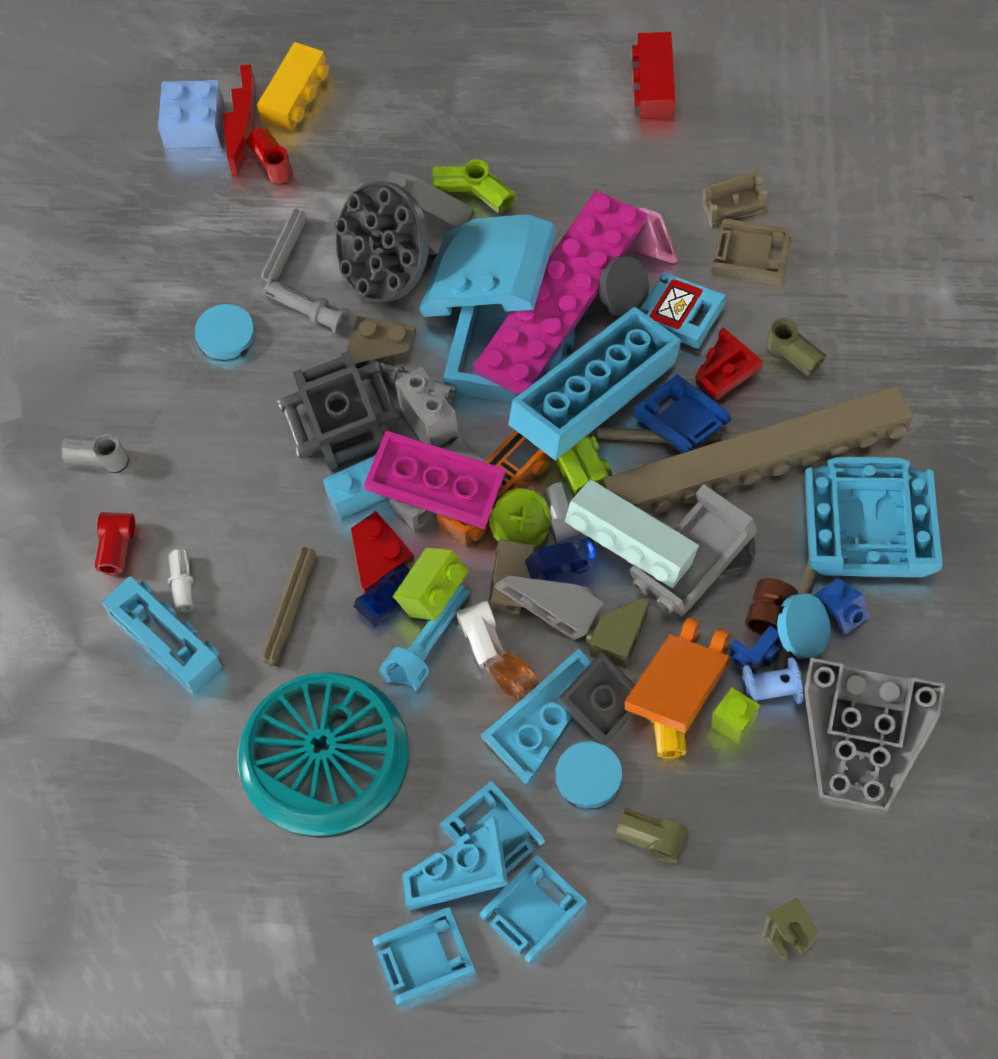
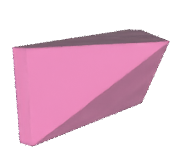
(654, 239)

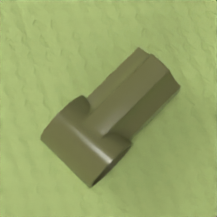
(794, 348)
(660, 837)

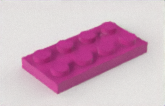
(435, 479)

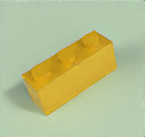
(293, 87)

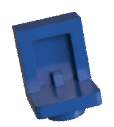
(844, 604)
(764, 650)

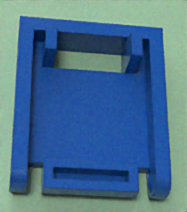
(686, 421)

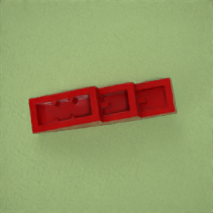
(241, 121)

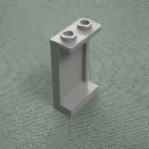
(720, 533)

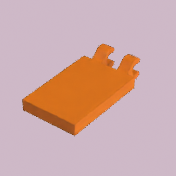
(680, 678)

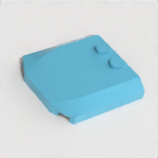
(490, 264)
(872, 518)

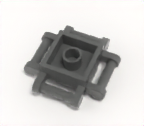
(338, 408)

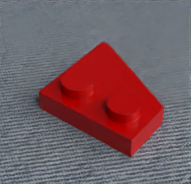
(726, 366)
(377, 550)

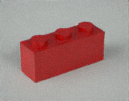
(654, 75)

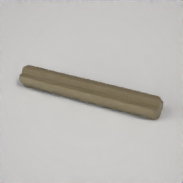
(288, 606)

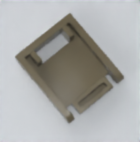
(745, 250)

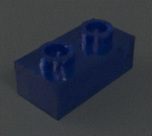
(562, 558)

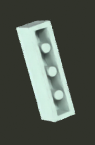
(631, 533)

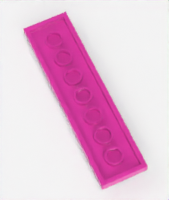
(570, 283)

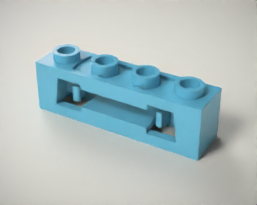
(129, 600)

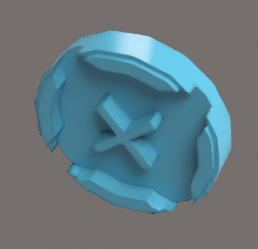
(224, 331)
(804, 626)
(588, 774)

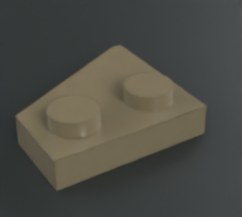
(380, 340)

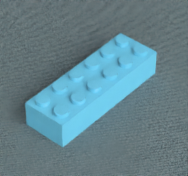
(594, 383)

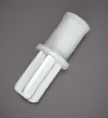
(181, 581)

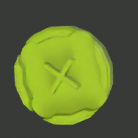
(520, 517)

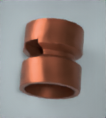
(767, 604)

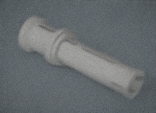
(317, 309)

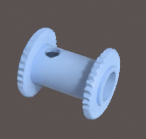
(774, 683)

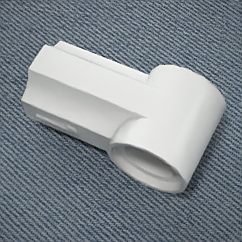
(479, 627)

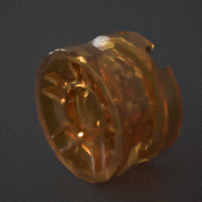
(513, 676)

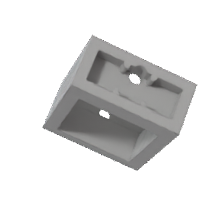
(427, 416)

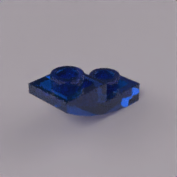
(379, 603)

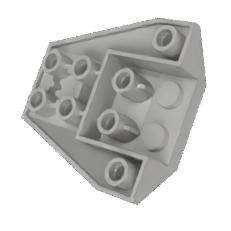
(866, 730)

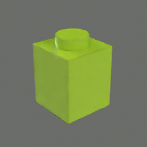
(735, 715)

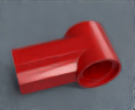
(271, 155)
(114, 534)

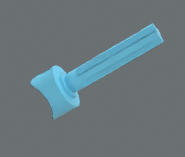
(408, 665)

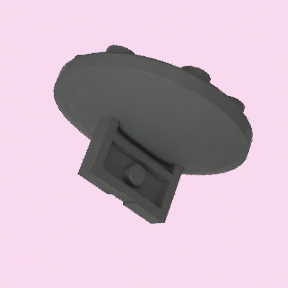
(382, 241)

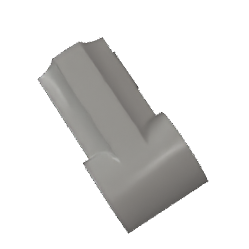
(94, 452)
(558, 499)

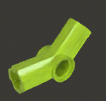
(465, 179)

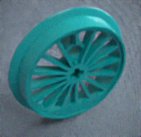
(303, 813)

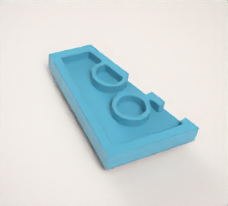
(460, 871)

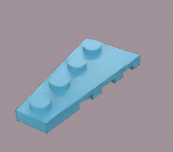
(535, 722)

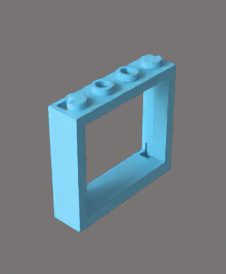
(475, 385)

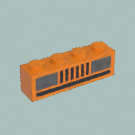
(521, 462)

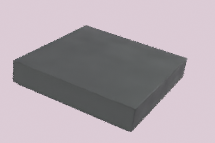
(598, 698)

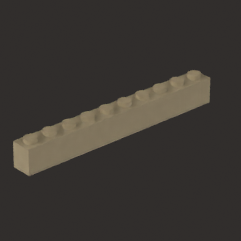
(764, 452)

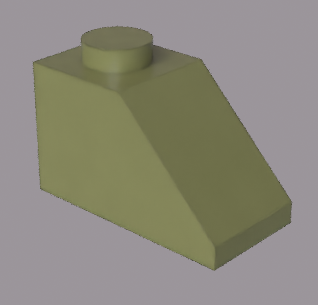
(618, 632)

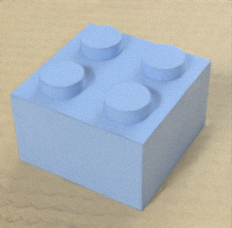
(191, 114)

